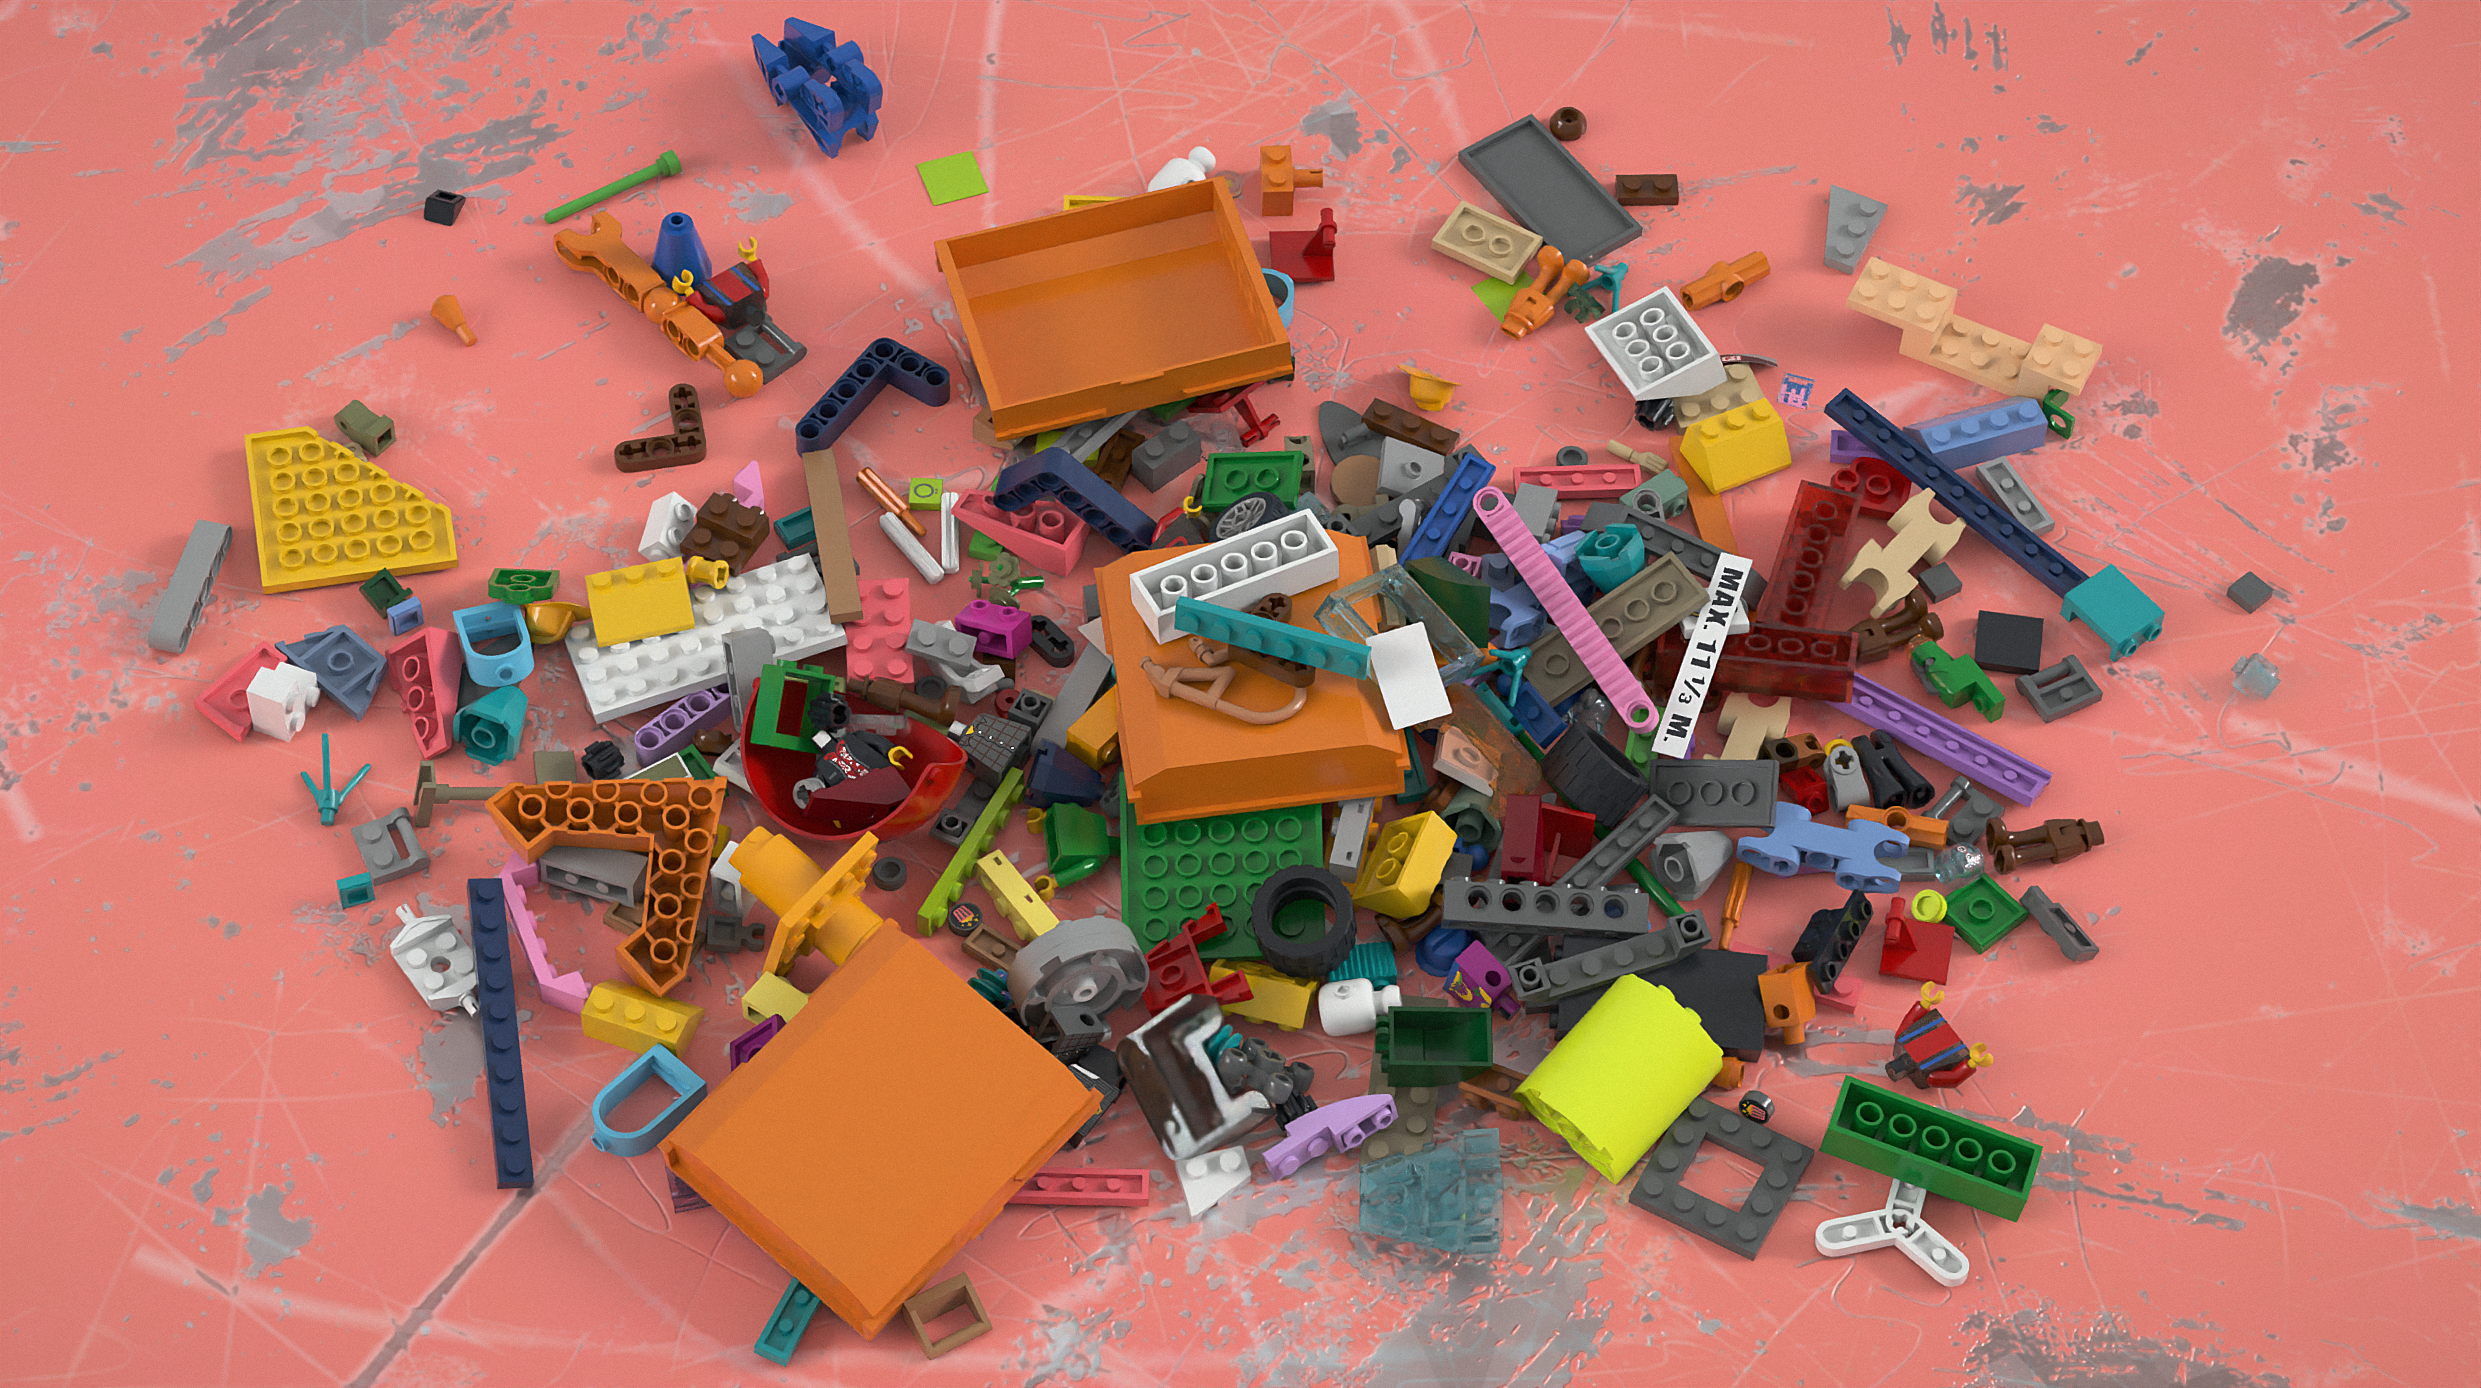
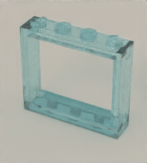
(1416, 605)

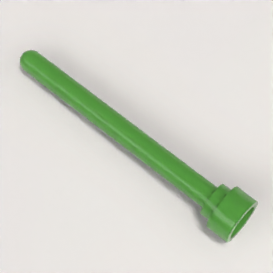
(667, 164)

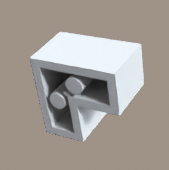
(281, 699)

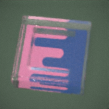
(1795, 391)

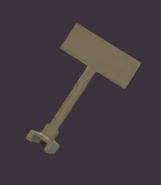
(547, 765)

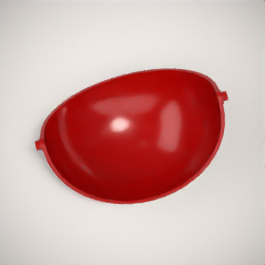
(775, 771)

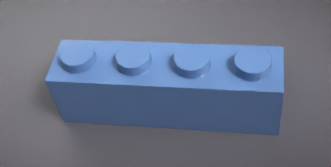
(1982, 432)

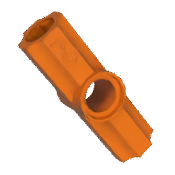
(1725, 281)
(1921, 830)

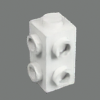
(666, 527)

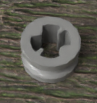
(800, 790)

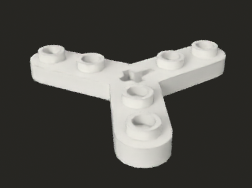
(1876, 1230)

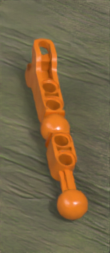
(643, 288)

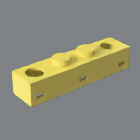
(1009, 896)

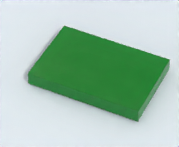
(1242, 473)

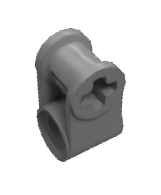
(1847, 784)

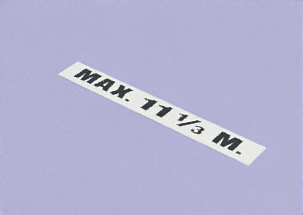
(1702, 656)

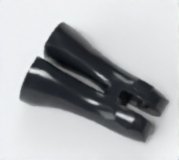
(1890, 774)

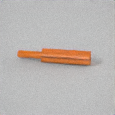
(888, 498)
(1734, 902)

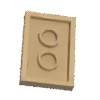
(1487, 242)
(1735, 392)

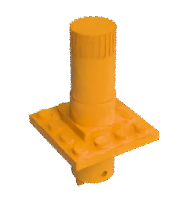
(814, 905)

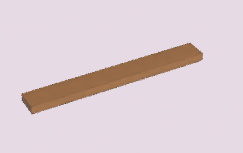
(832, 536)

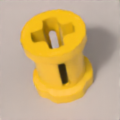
(707, 572)

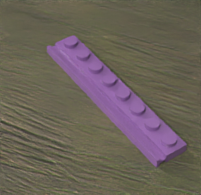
(1945, 741)

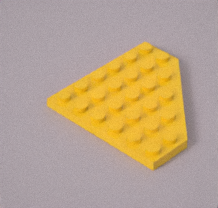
(335, 517)

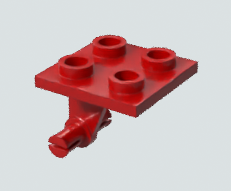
(1306, 254)
(1222, 400)
(1566, 834)
(1915, 947)

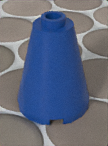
(679, 250)

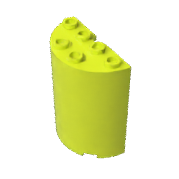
(1622, 1075)

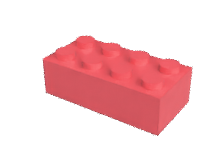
(880, 638)

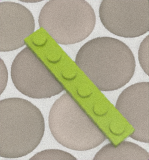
(979, 841)

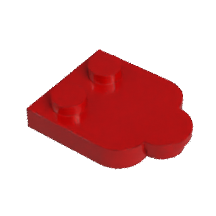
(1880, 484)

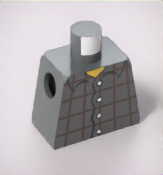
(992, 746)
(1071, 1033)

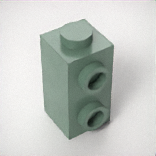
(1671, 490)

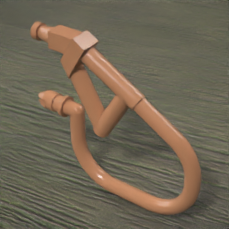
(1170, 684)

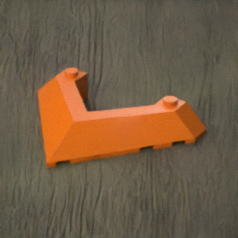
(667, 818)

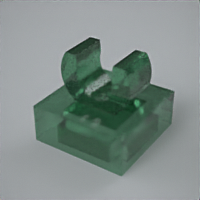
(1583, 301)

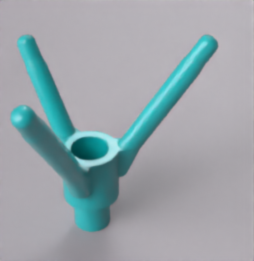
(1610, 280)
(1511, 665)
(328, 798)

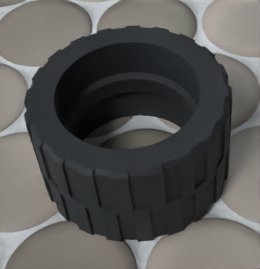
(1594, 775)
(1299, 884)

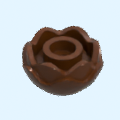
(1568, 123)
(711, 743)

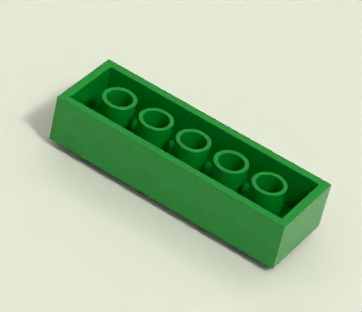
(1931, 1148)

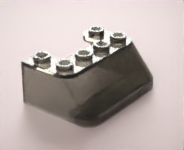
(1181, 1085)

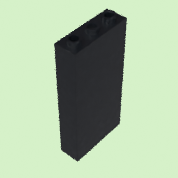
(1711, 982)

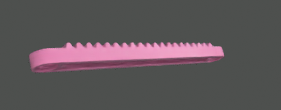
(1566, 610)

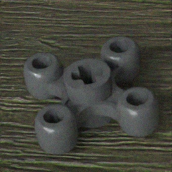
(1265, 1070)

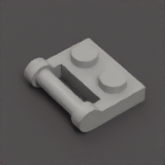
(380, 851)

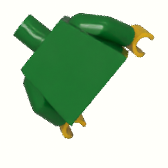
(1073, 842)

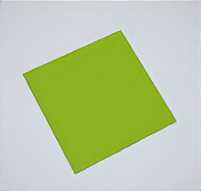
(952, 178)
(1499, 294)

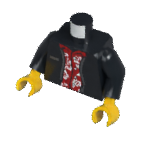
(853, 756)

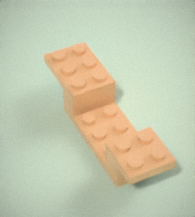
(1968, 348)

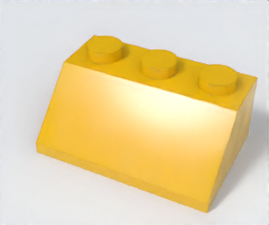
(1737, 446)
(640, 601)
(1405, 865)
(1275, 994)
(638, 1019)

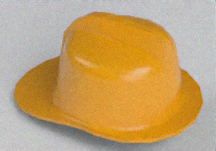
(1428, 389)
(552, 620)

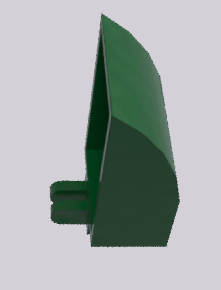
(1456, 593)
(1433, 1045)

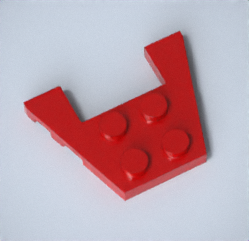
(1178, 969)

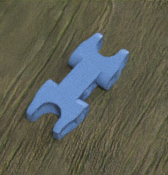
(1520, 613)
(1846, 852)

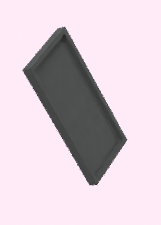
(1549, 191)

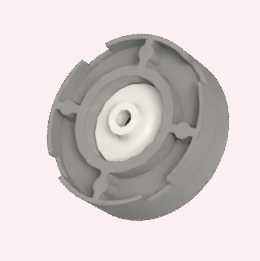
(1078, 965)

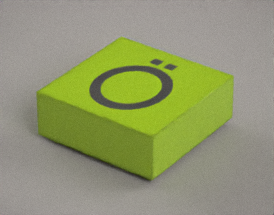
(925, 494)

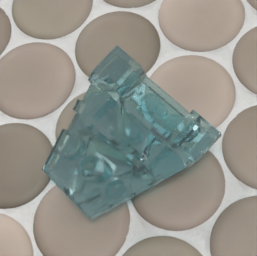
(1440, 1195)

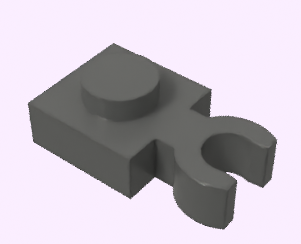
(728, 934)

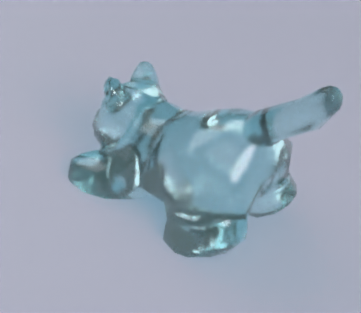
(1592, 711)

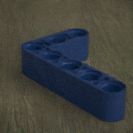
(877, 366)
(1081, 491)

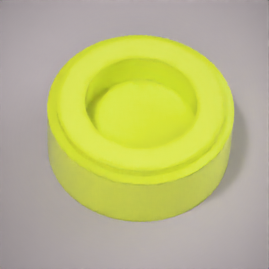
(1929, 906)

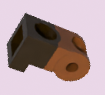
(1794, 752)

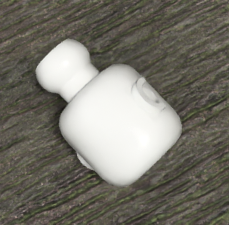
(1184, 171)
(1353, 1005)

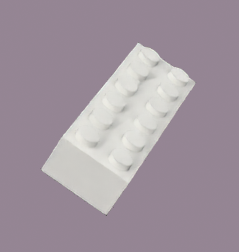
(1237, 571)

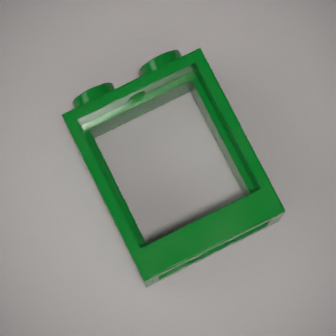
(770, 699)

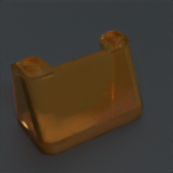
(1516, 766)

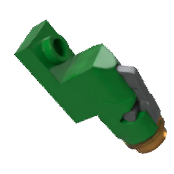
(1953, 680)

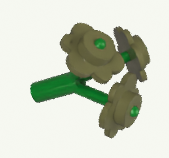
(1004, 573)

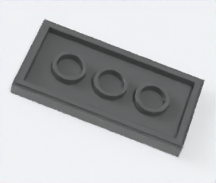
(1717, 791)

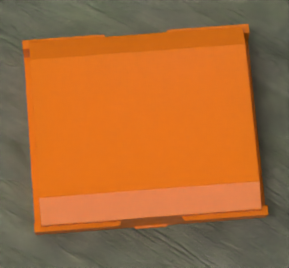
(1114, 308)
(1205, 763)
(879, 1129)

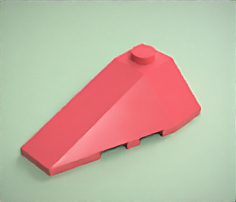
(1040, 532)
(428, 679)

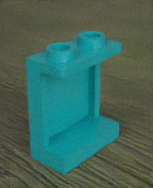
(2114, 611)

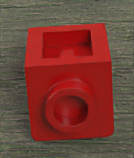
(1806, 789)

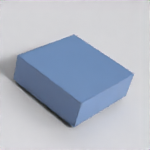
(405, 616)

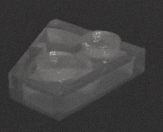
(882, 723)

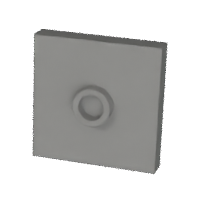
(1406, 467)

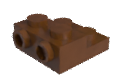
(726, 532)

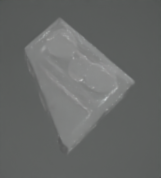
(1217, 433)

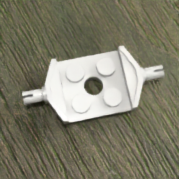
(431, 942)

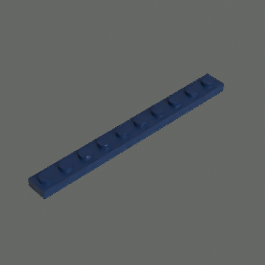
(1955, 493)
(499, 1034)

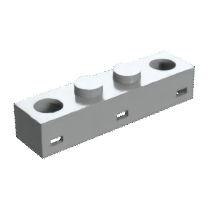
(1350, 837)

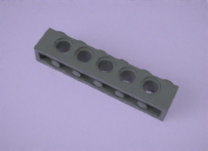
(1529, 920)

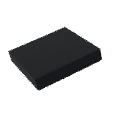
(2008, 643)

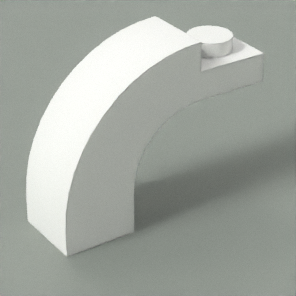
(973, 683)

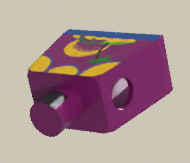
(1481, 982)

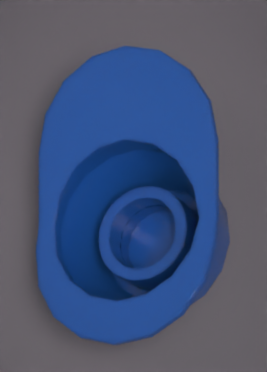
(1440, 949)

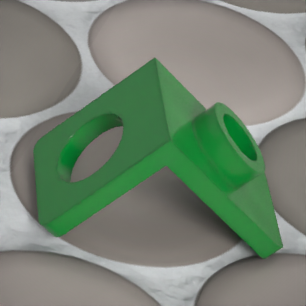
(2051, 406)

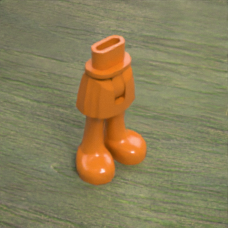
(1529, 306)

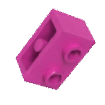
(997, 628)

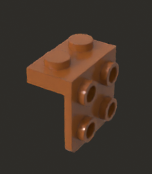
(1494, 1090)

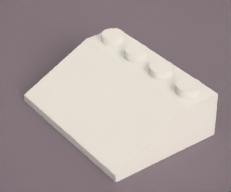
(1658, 349)

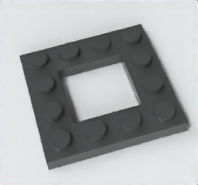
(1739, 1232)

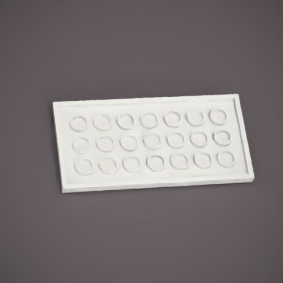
(654, 670)

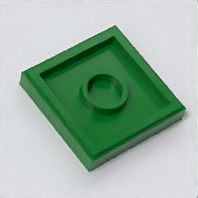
(1983, 913)

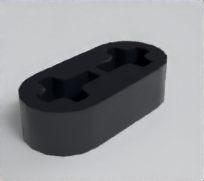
(1053, 638)

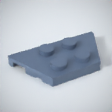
(344, 666)

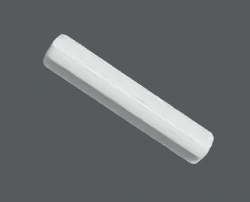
(950, 534)
(911, 548)

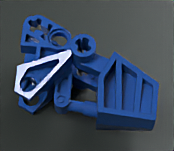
(798, 76)

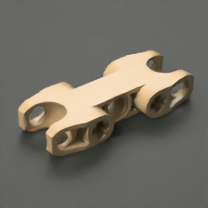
(1887, 568)
(1750, 726)

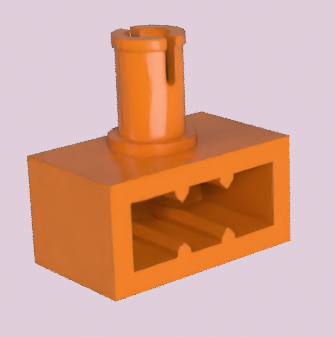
(1280, 179)

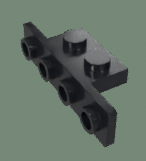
(1832, 938)

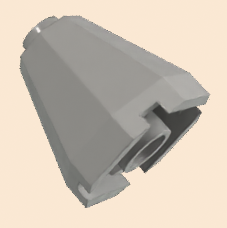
(1690, 861)

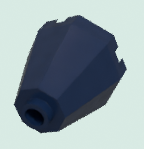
(1061, 779)

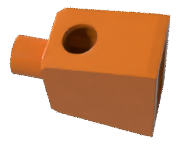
(1788, 999)

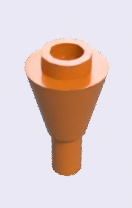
(448, 312)

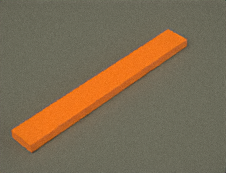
(1705, 508)

